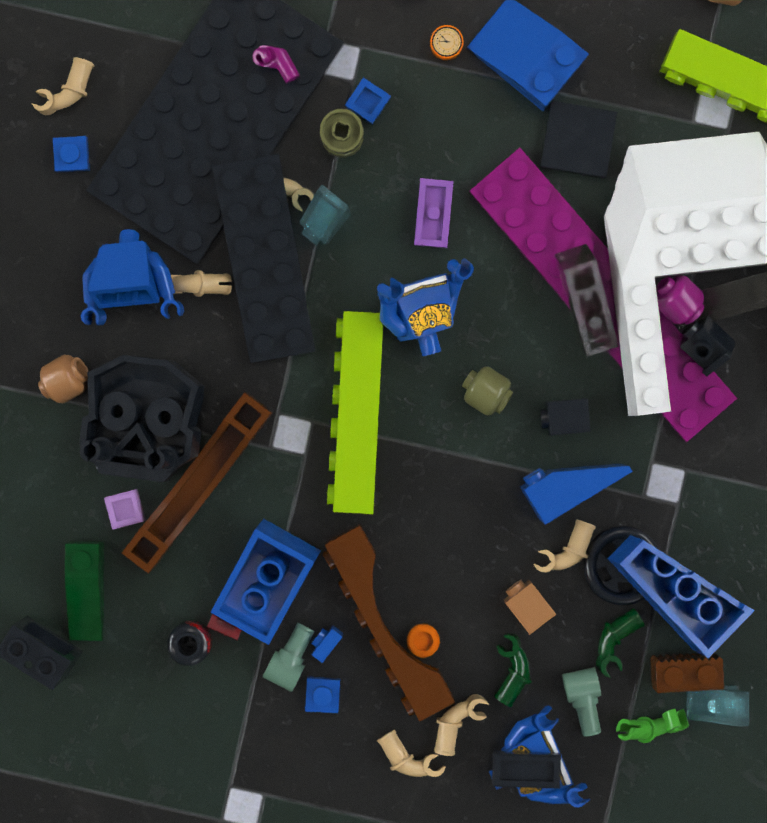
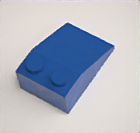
(527, 52)
(562, 489)
(265, 581)

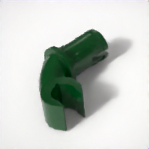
(612, 635)
(519, 672)

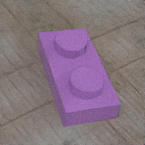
(433, 213)

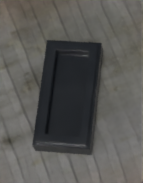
(526, 769)

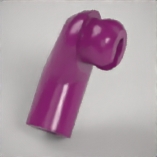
(278, 59)

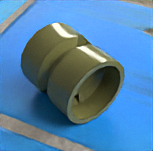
(341, 133)

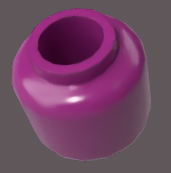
(679, 299)

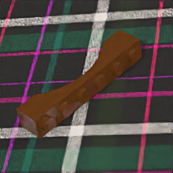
(197, 482)
(421, 683)

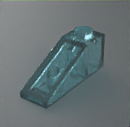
(324, 217)

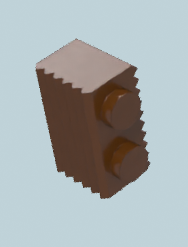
(687, 673)

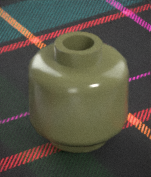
(487, 391)

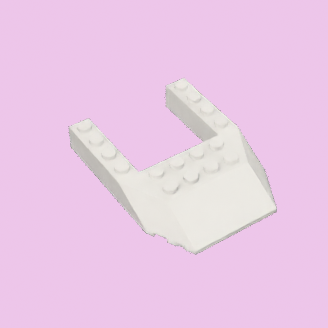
(675, 214)

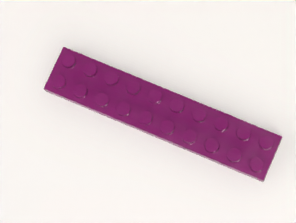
(545, 224)

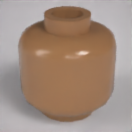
(63, 378)

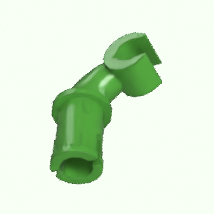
(647, 729)

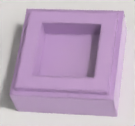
(124, 509)

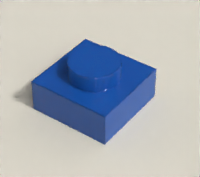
(368, 101)
(71, 154)
(325, 642)
(322, 695)

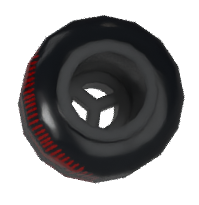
(179, 649)

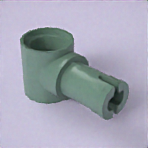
(287, 664)
(583, 692)

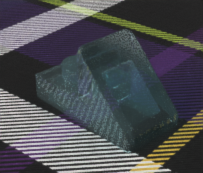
(719, 706)

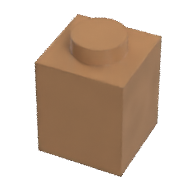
(528, 605)

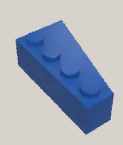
(685, 600)

